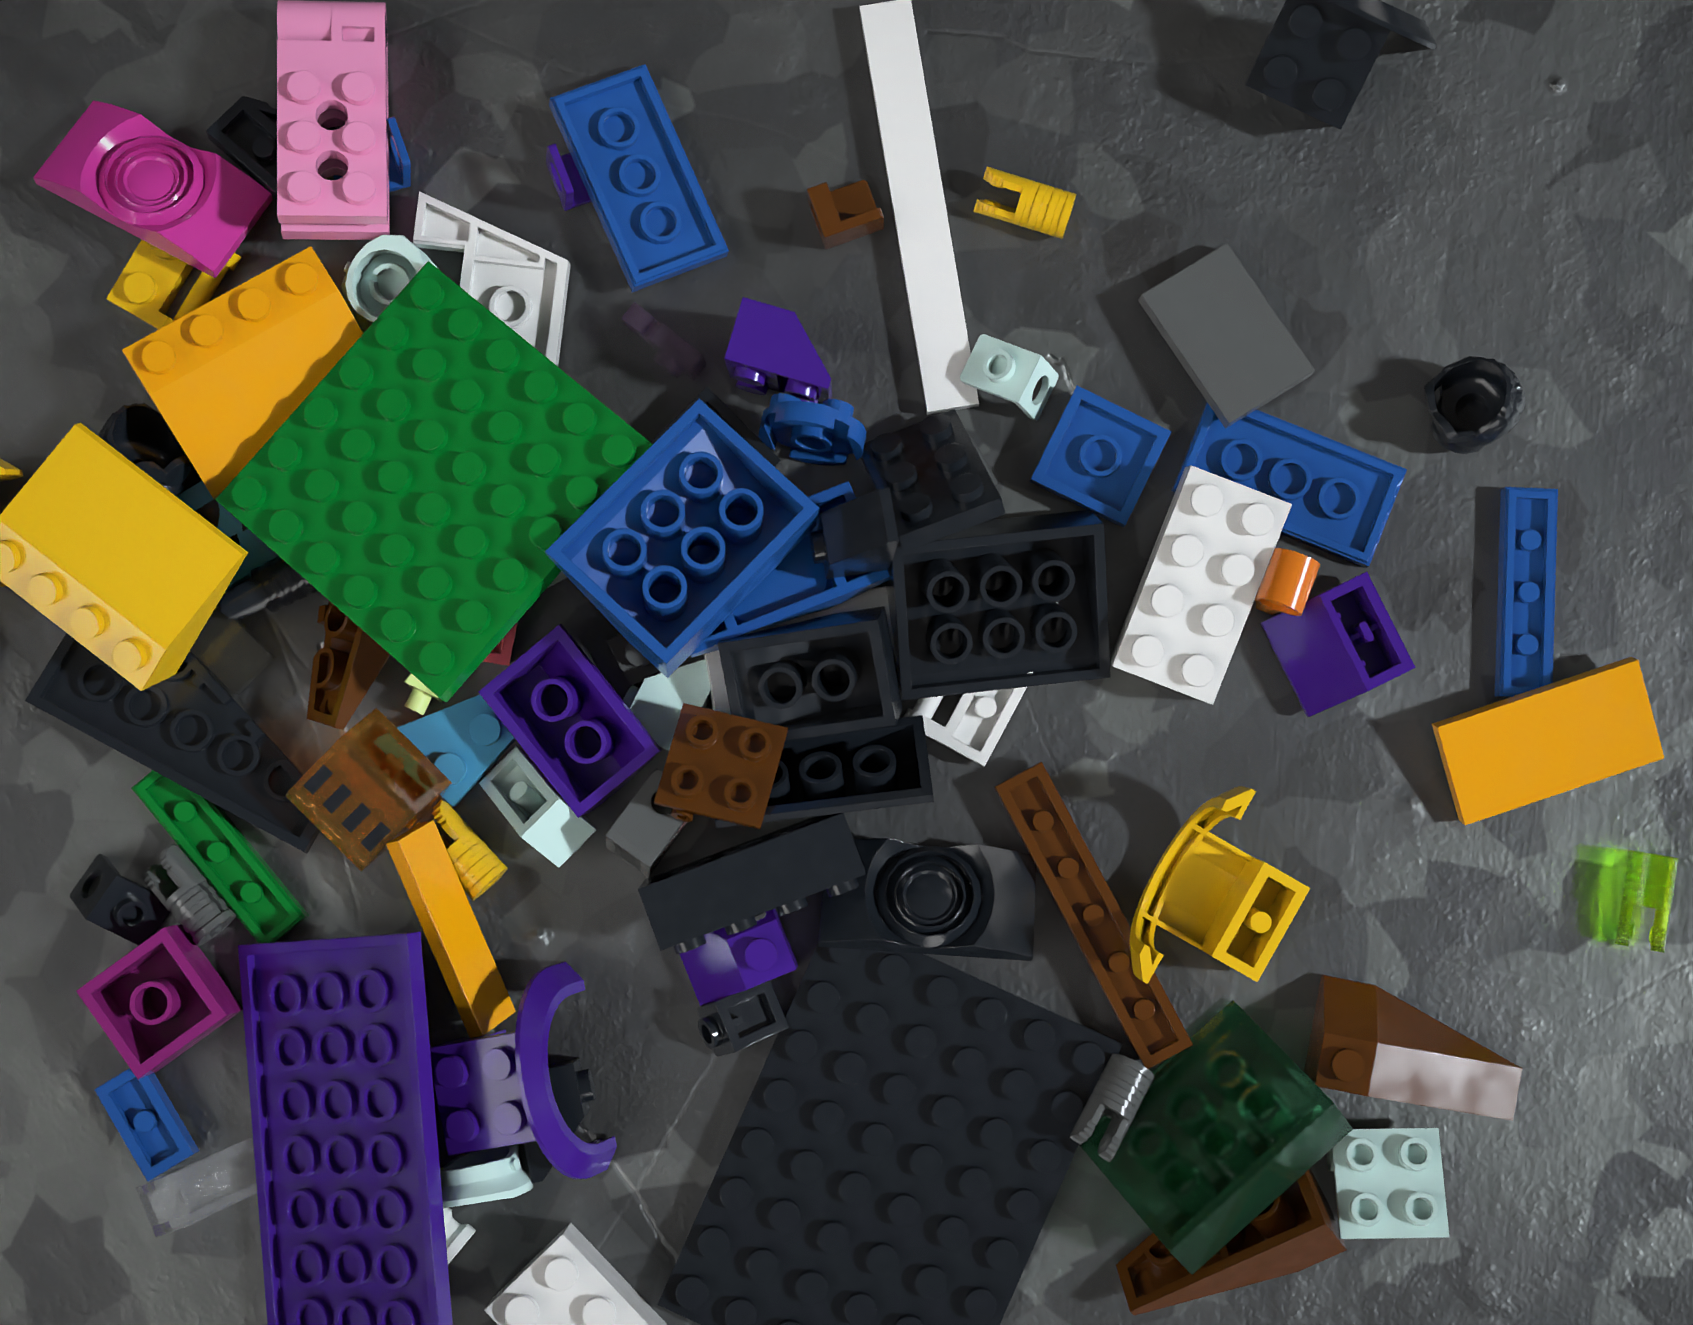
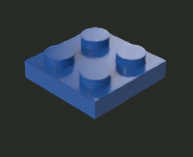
(1100, 456)

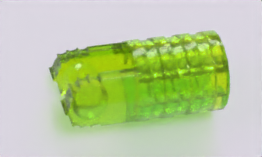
(1647, 884)

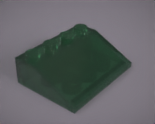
(1219, 1137)

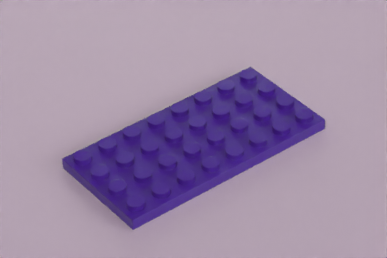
(345, 1131)

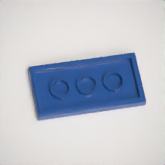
(638, 177)
(1334, 489)

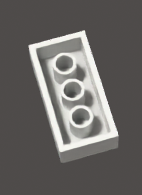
(1199, 584)
(570, 1287)

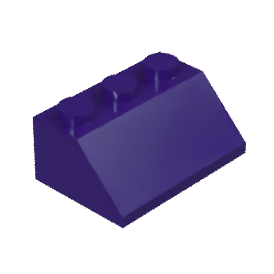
(570, 721)

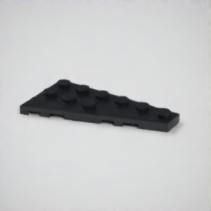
(181, 730)

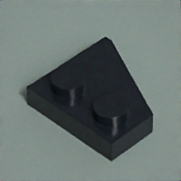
(250, 139)

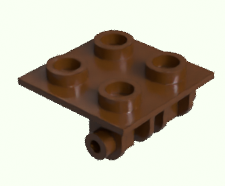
(720, 767)

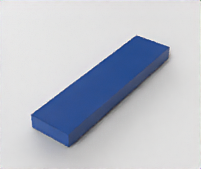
(1526, 590)

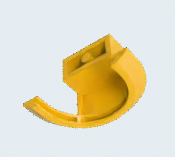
(1215, 896)

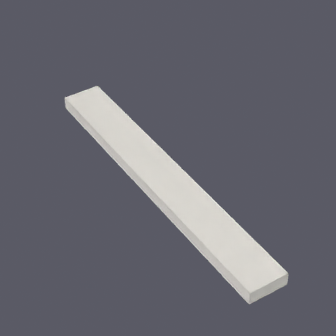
(918, 204)

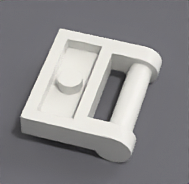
(974, 722)

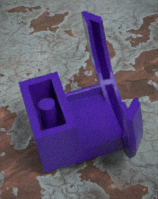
(500, 1089)

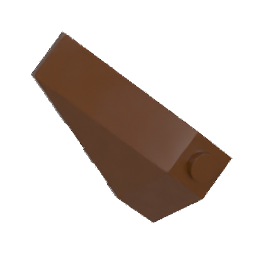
(342, 669)
(1394, 1052)
(1280, 1241)

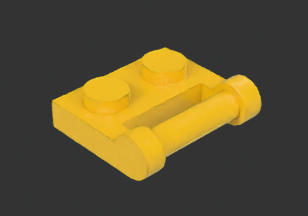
(153, 282)

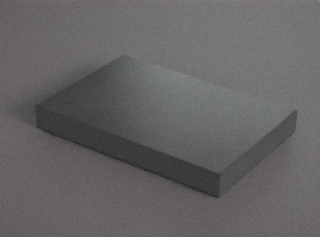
(1226, 335)

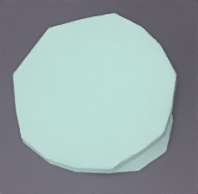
(380, 275)
(484, 1177)

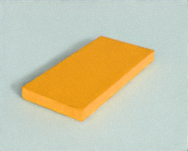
(1548, 740)

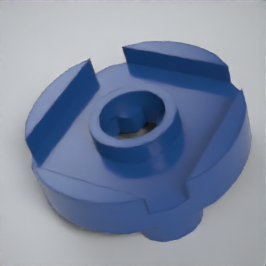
(813, 430)

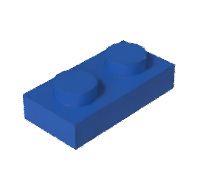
(147, 1122)

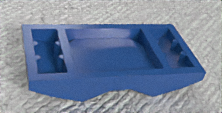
(794, 586)

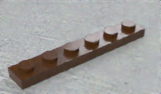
(1091, 914)

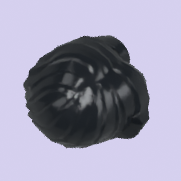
(1475, 404)
(148, 443)

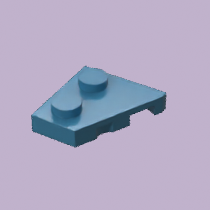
(460, 743)

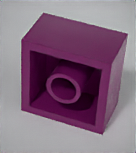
(159, 1000)

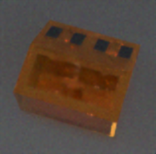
(368, 789)

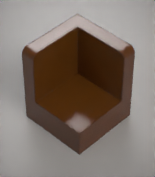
(844, 212)

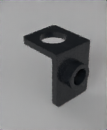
(118, 903)

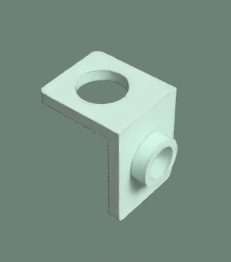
(1010, 374)

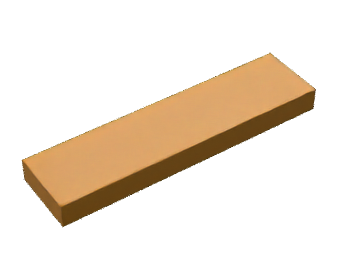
(451, 928)

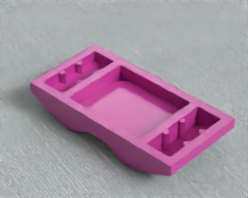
(155, 186)

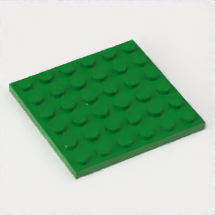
(433, 479)

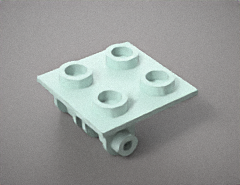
(1389, 1184)

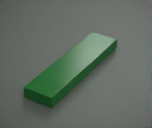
(223, 858)

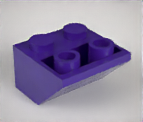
(775, 353)
(1338, 645)

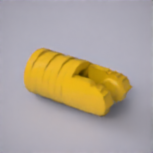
(1038, 208)
(471, 857)

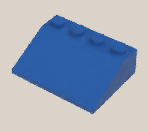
(684, 537)

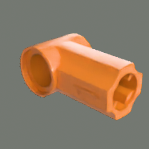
(1286, 583)

